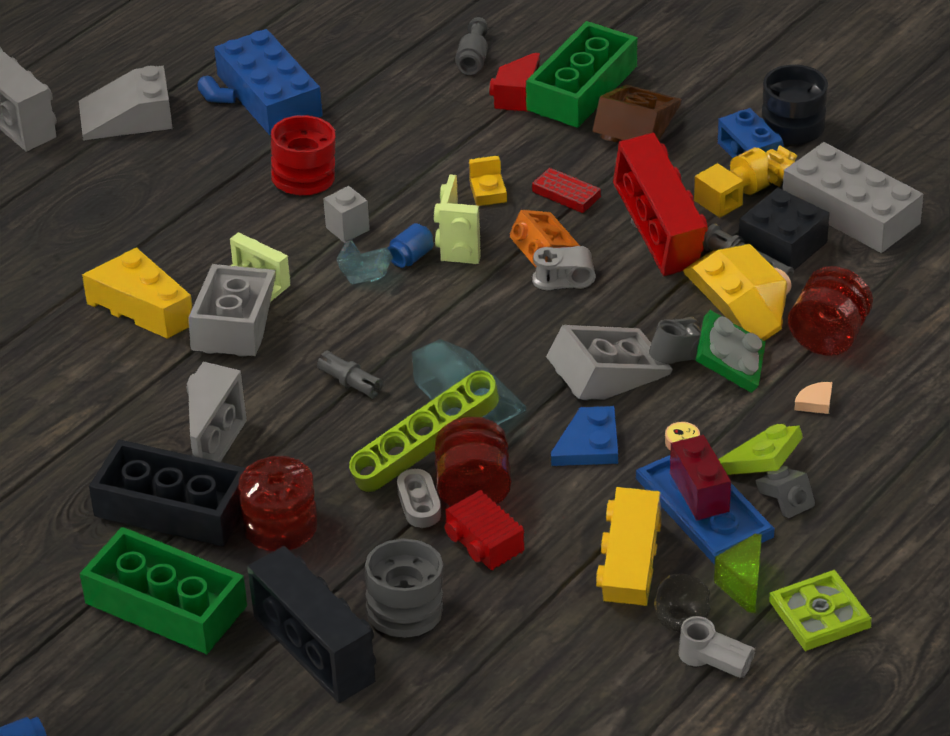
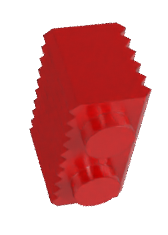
(484, 530)

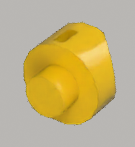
(752, 168)

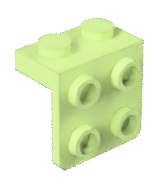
(458, 226)
(253, 254)

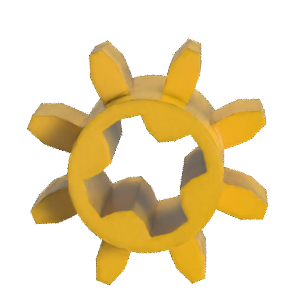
(778, 162)

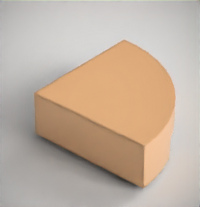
(814, 398)

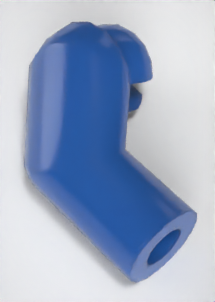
(213, 93)

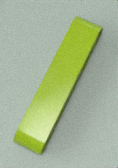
(419, 446)

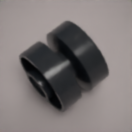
(795, 103)

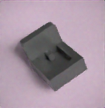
(790, 488)

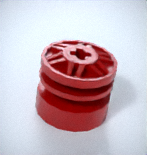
(303, 155)

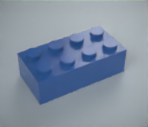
(267, 79)

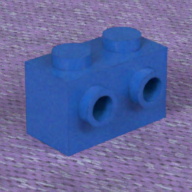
(745, 131)

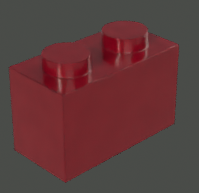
(700, 477)

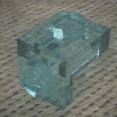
(363, 266)

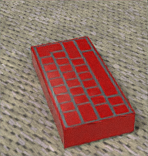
(566, 190)

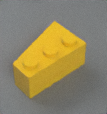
(141, 291)
(629, 546)

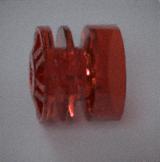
(830, 310)
(472, 458)
(278, 503)

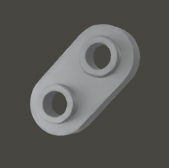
(419, 498)

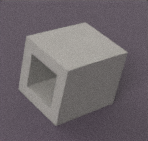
(346, 214)

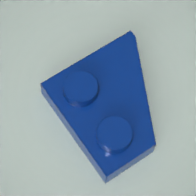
(588, 439)

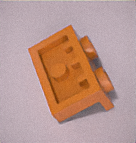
(539, 230)

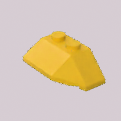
(742, 288)

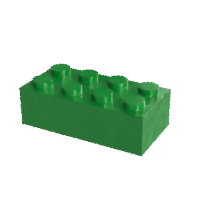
(580, 72)
(164, 590)

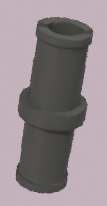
(350, 374)

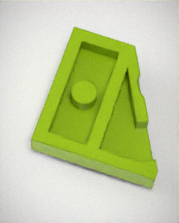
(764, 451)

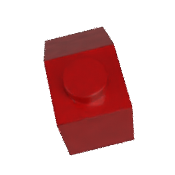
(510, 83)

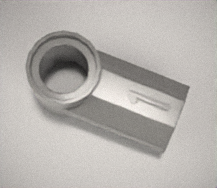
(703, 645)

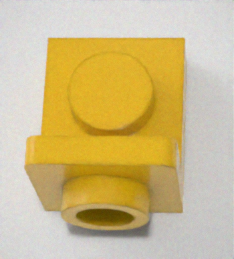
(487, 181)

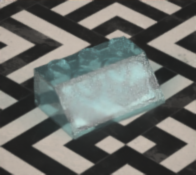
(445, 364)

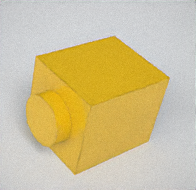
(718, 190)

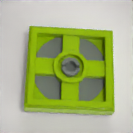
(820, 610)

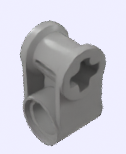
(565, 266)

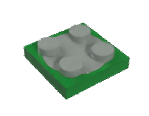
(730, 351)

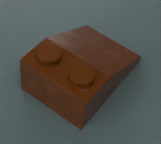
(633, 113)

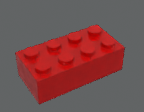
(659, 203)

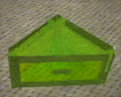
(738, 571)

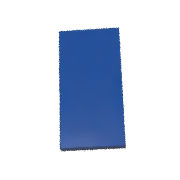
(713, 533)

